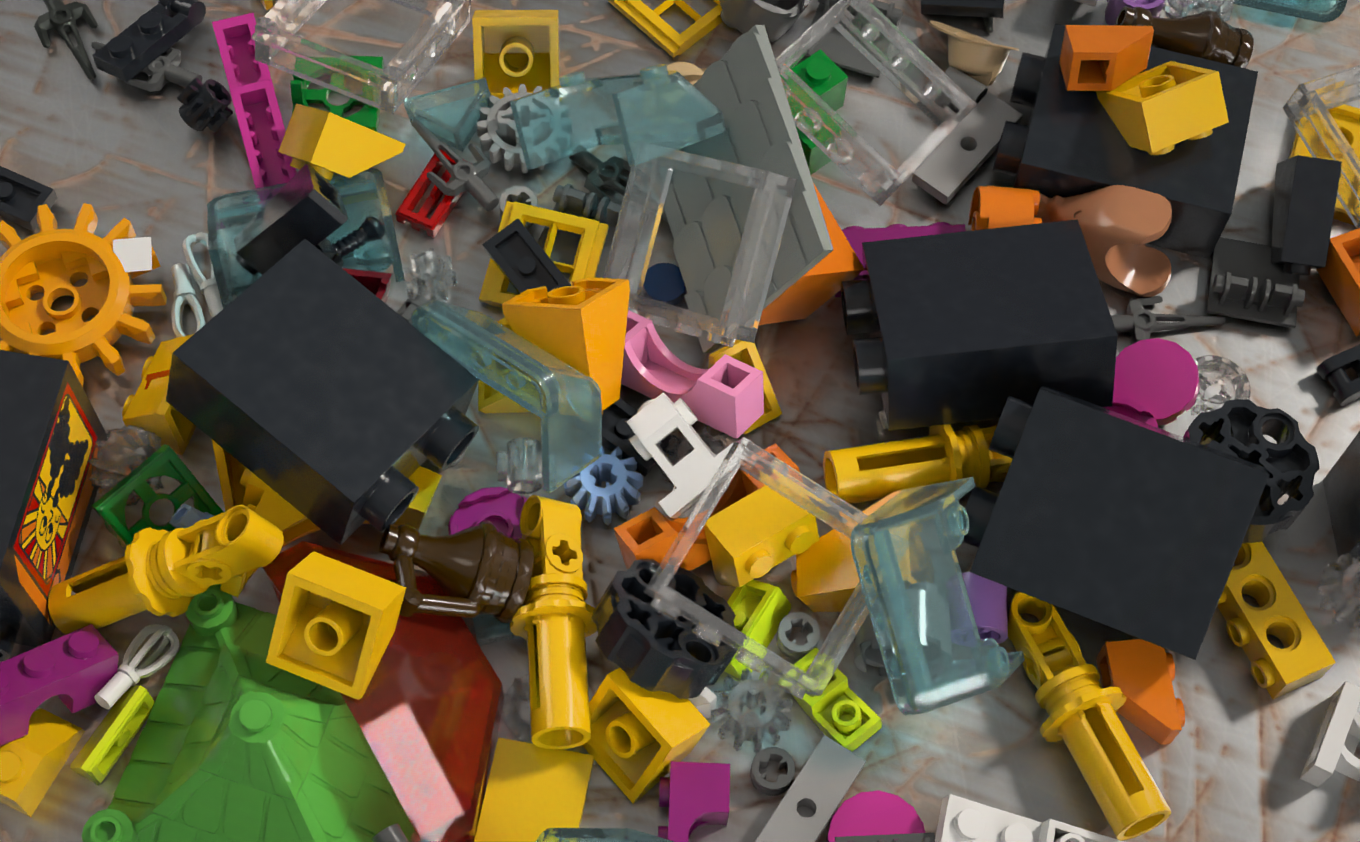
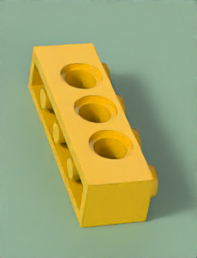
(1278, 614)

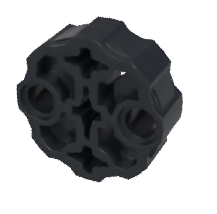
(1292, 462)
(651, 646)

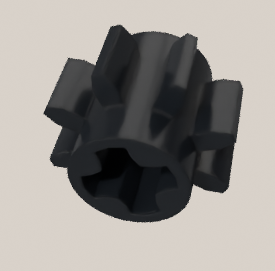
(205, 105)

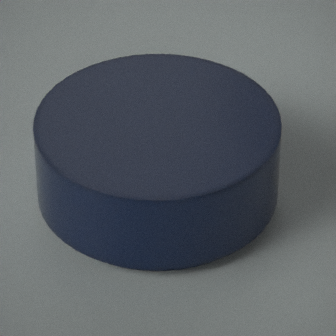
(664, 283)

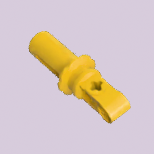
(893, 466)
(166, 570)
(556, 625)
(1085, 719)

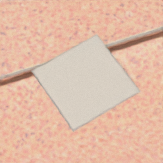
(134, 253)

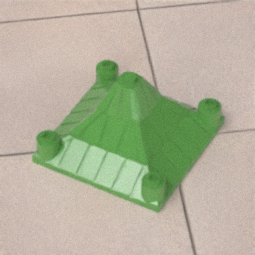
(245, 749)

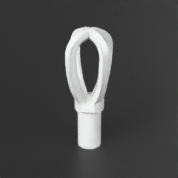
(207, 287)
(184, 295)
(129, 673)

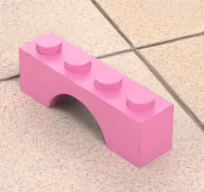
(722, 397)

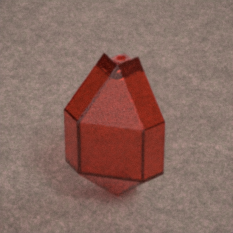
(427, 708)

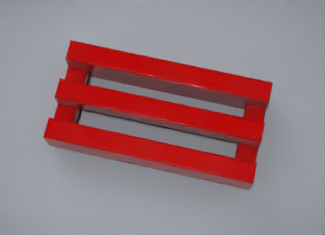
(420, 219)

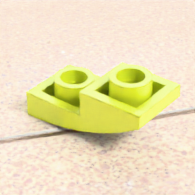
(839, 710)

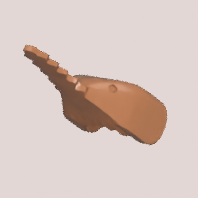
(1115, 229)

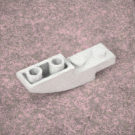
(974, 822)

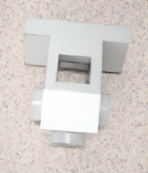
(692, 473)
(1336, 739)

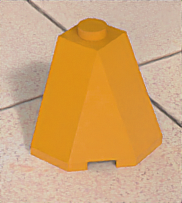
(578, 326)
(827, 570)

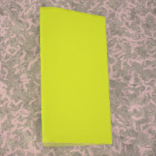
(758, 615)
(113, 734)

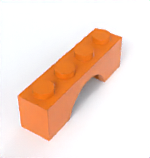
(654, 533)

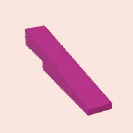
(253, 101)

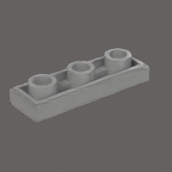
(965, 148)
(818, 786)

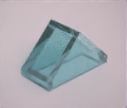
(451, 111)

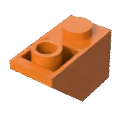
(1103, 55)
(1146, 680)

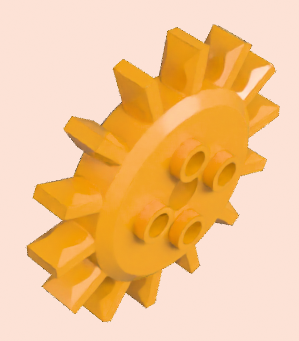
(52, 265)

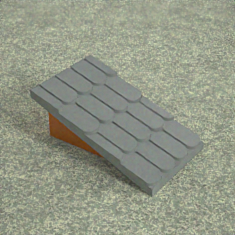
(711, 214)

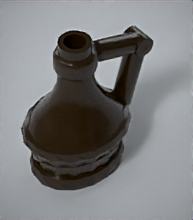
(1195, 35)
(475, 569)

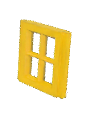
(662, 32)
(586, 258)

